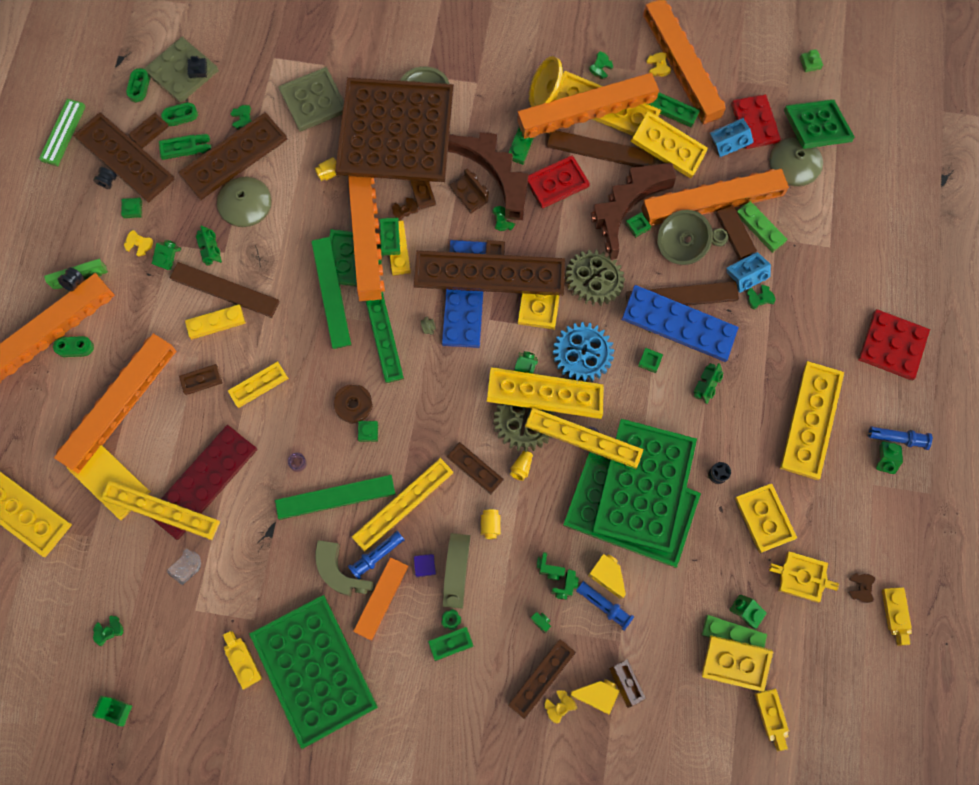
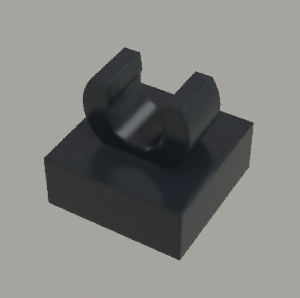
(197, 67)

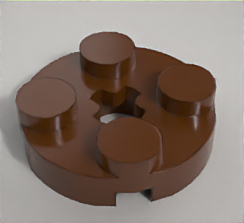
(354, 393)

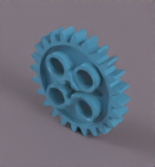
(586, 336)

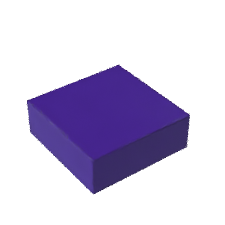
(424, 565)

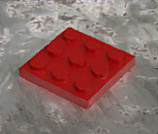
(894, 344)

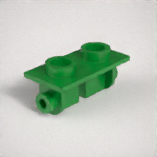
(207, 239)
(712, 376)

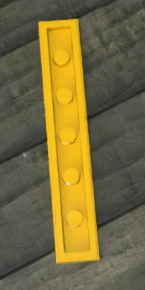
(584, 438)
(402, 505)
(160, 510)

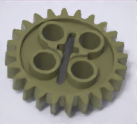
(606, 289)
(507, 417)

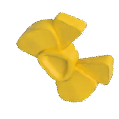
(661, 66)
(142, 243)
(556, 711)

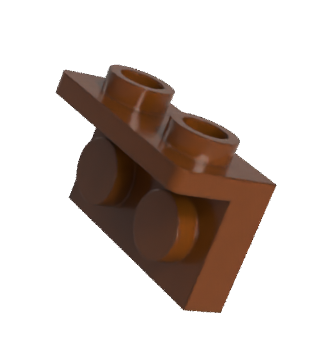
(470, 191)

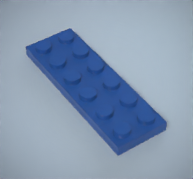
(463, 307)
(680, 323)

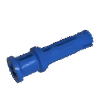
(909, 438)
(368, 560)
(613, 611)

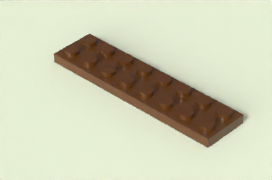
(489, 273)

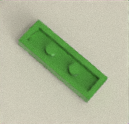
(761, 226)
(86, 269)
(731, 631)

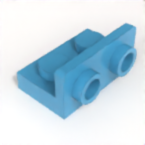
(732, 137)
(749, 271)

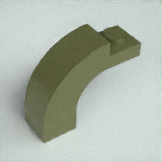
(327, 565)
(456, 570)

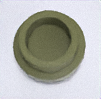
(720, 237)
(428, 325)

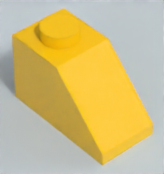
(609, 575)
(598, 695)

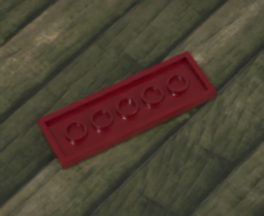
(208, 475)

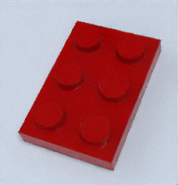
(759, 118)
(557, 181)

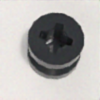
(105, 178)
(70, 279)
(723, 471)

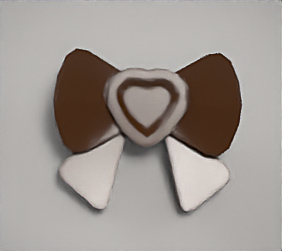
(410, 208)
(864, 593)

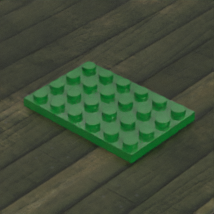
(646, 501)
(585, 505)
(313, 671)

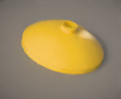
(546, 82)

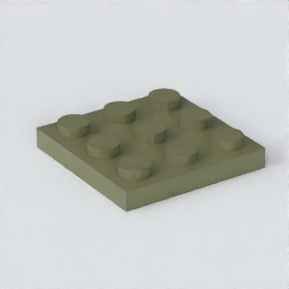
(171, 67)
(312, 99)

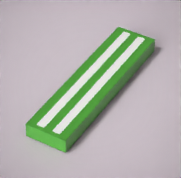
(62, 132)

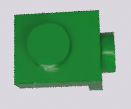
(165, 254)
(526, 362)
(890, 457)
(552, 572)
(571, 583)
(748, 610)
(112, 710)

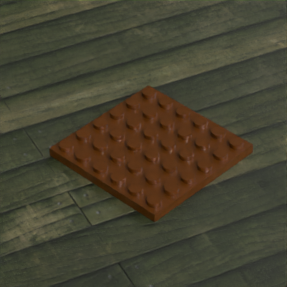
(395, 130)

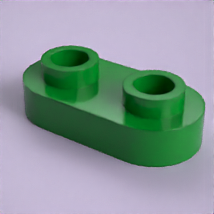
(138, 87)
(179, 113)
(72, 347)

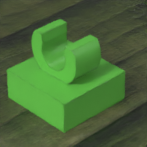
(811, 61)

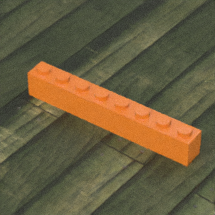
(684, 61)
(587, 105)
(716, 196)
(365, 238)
(52, 324)
(115, 403)

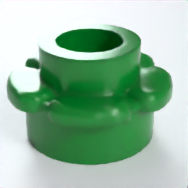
(451, 614)

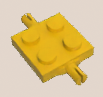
(803, 577)

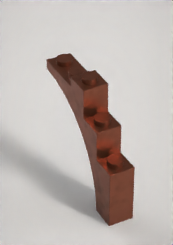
(499, 165)
(639, 184)

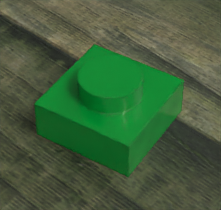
(131, 208)
(638, 225)
(650, 360)
(368, 431)
(541, 621)

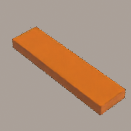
(381, 599)

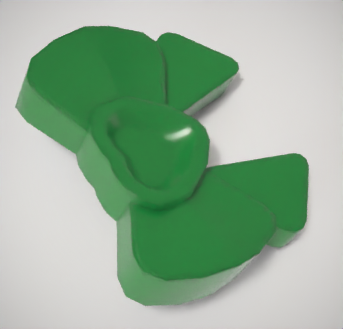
(602, 60)
(244, 115)
(501, 223)
(766, 297)
(102, 634)

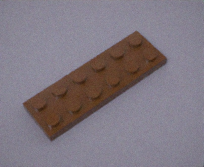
(233, 155)
(124, 157)

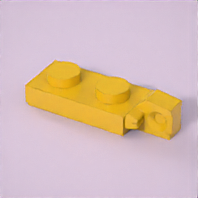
(897, 614)
(241, 661)
(773, 718)

